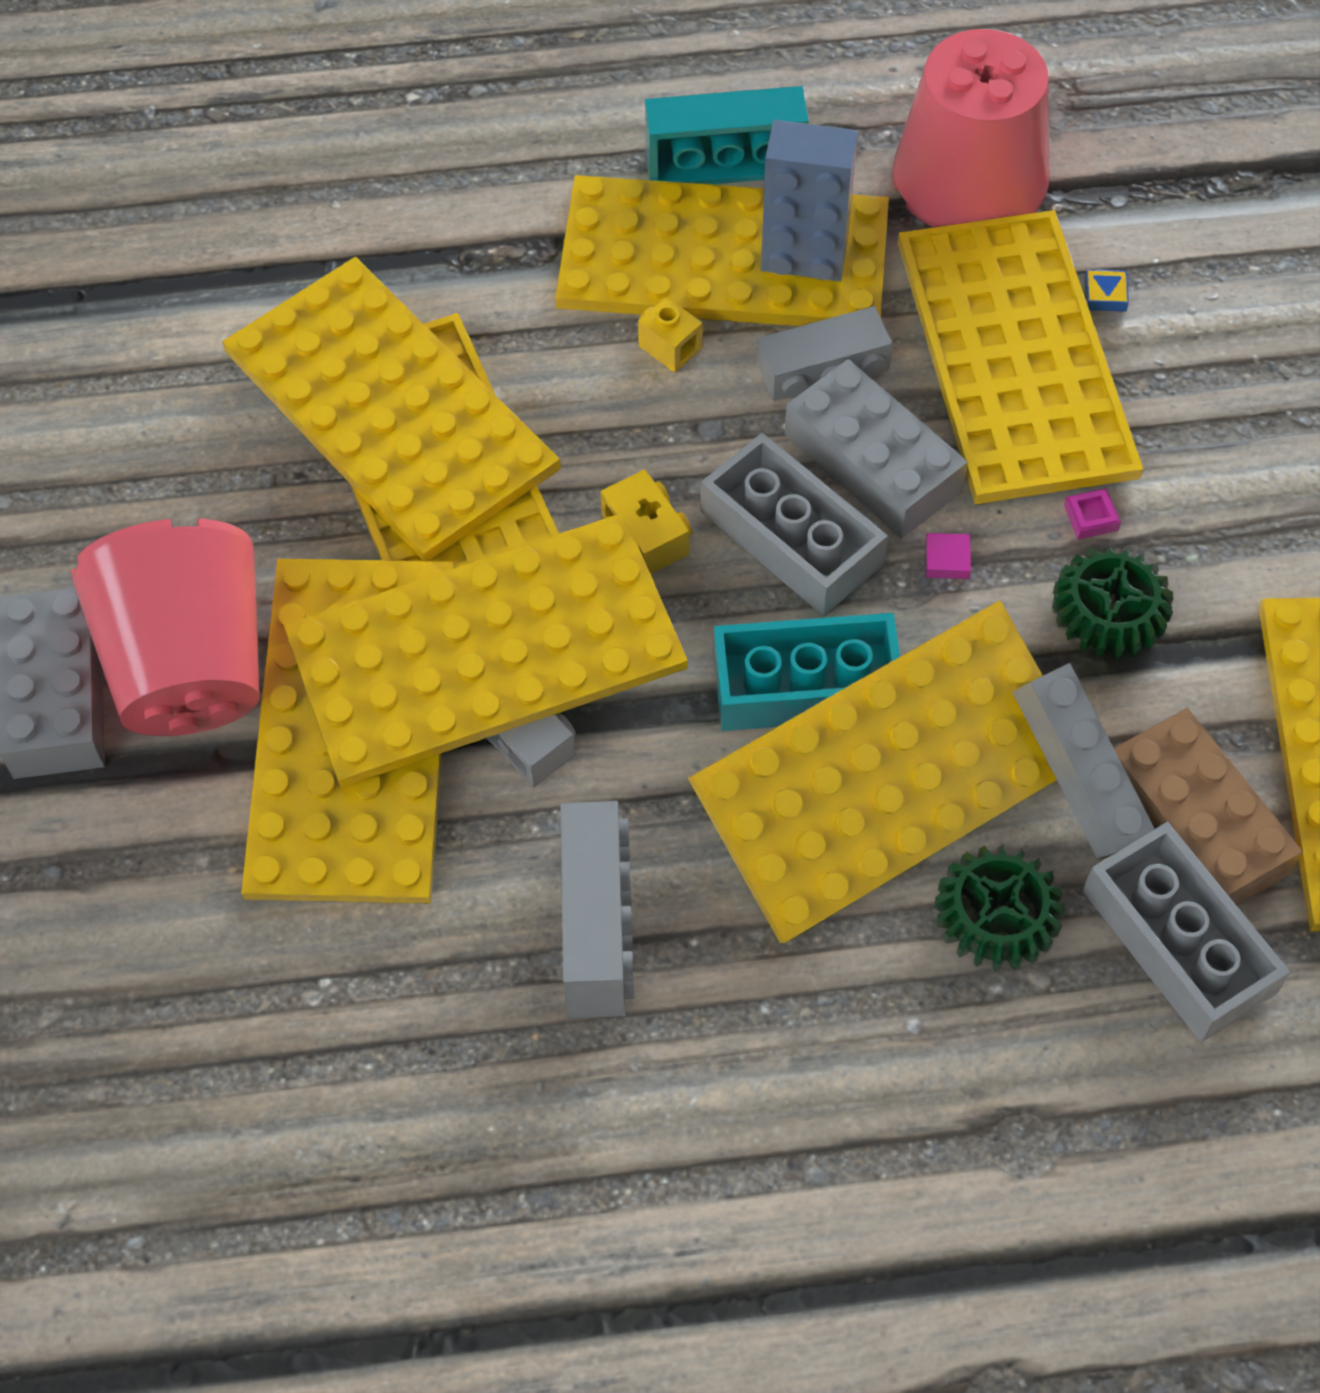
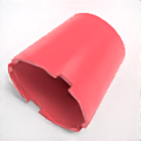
(976, 131)
(173, 623)

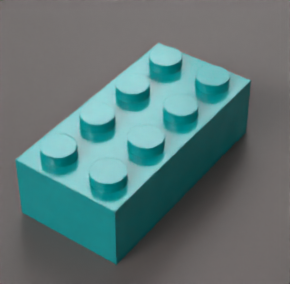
(716, 134)
(788, 666)

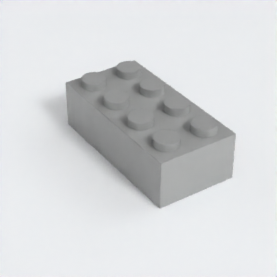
(875, 448)
(793, 523)
(49, 686)
(596, 910)
(1185, 931)

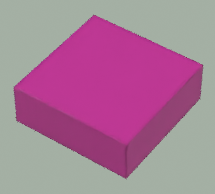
(1092, 513)
(947, 556)

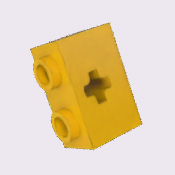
(656, 526)

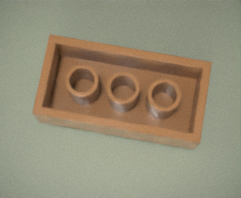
(1209, 805)

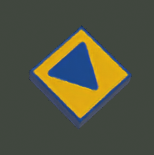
(1106, 290)

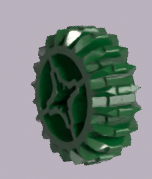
(1139, 608)
(1024, 933)

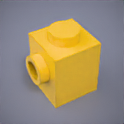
(670, 334)

